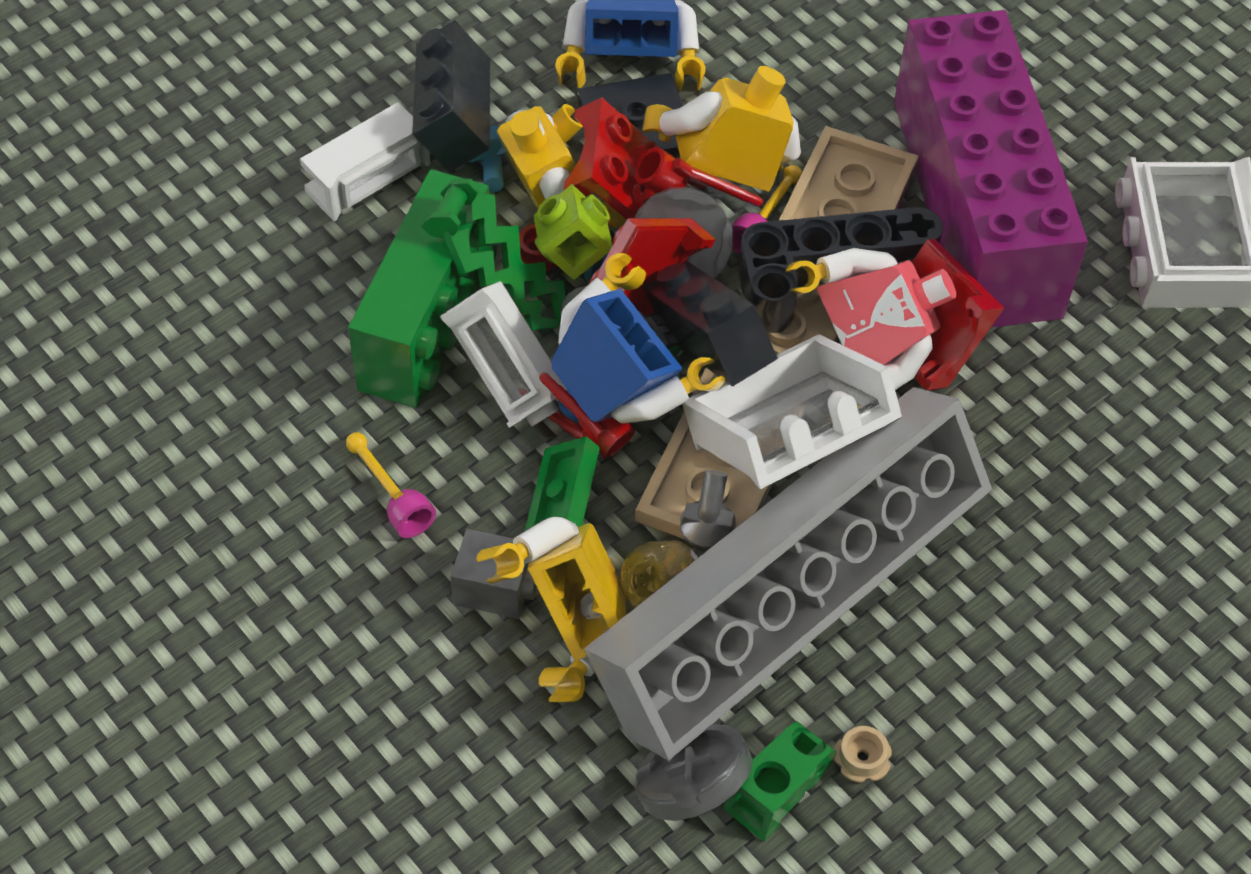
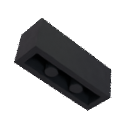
(451, 96)
(711, 321)

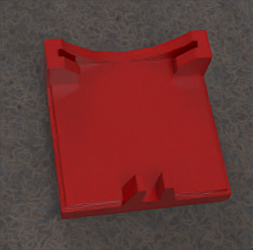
(609, 158)
(654, 246)
(961, 320)

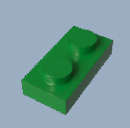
(564, 482)

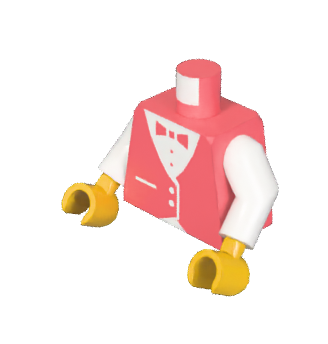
(880, 306)

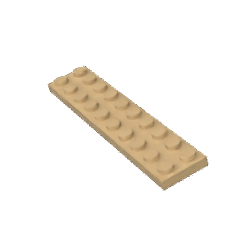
(840, 178)

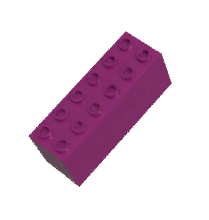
(989, 163)

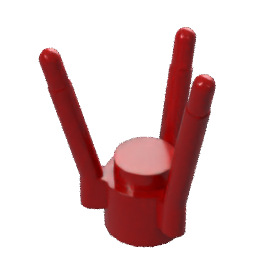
(661, 171)
(607, 434)

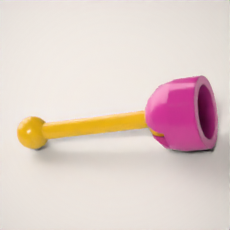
(791, 176)
(407, 509)

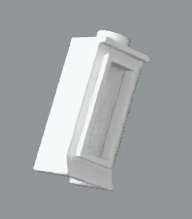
(363, 160)
(504, 353)

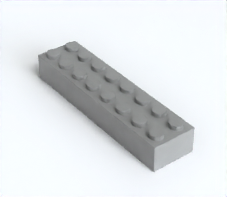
(788, 573)

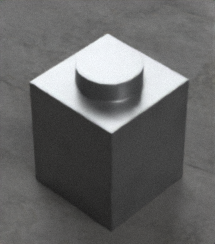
(470, 578)

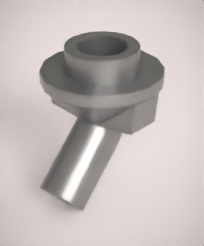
(708, 519)

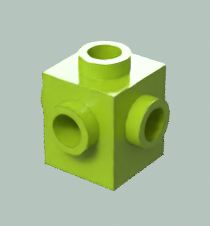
(572, 231)

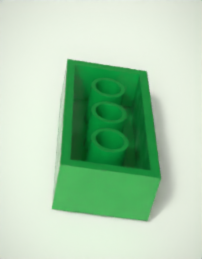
(398, 323)

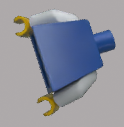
(631, 29)
(615, 358)

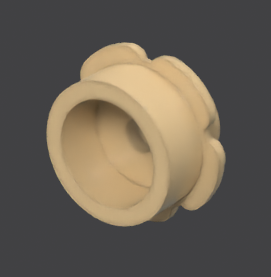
(865, 740)

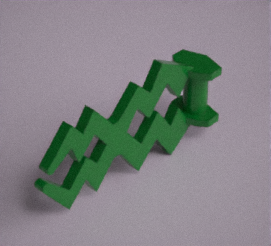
(514, 273)

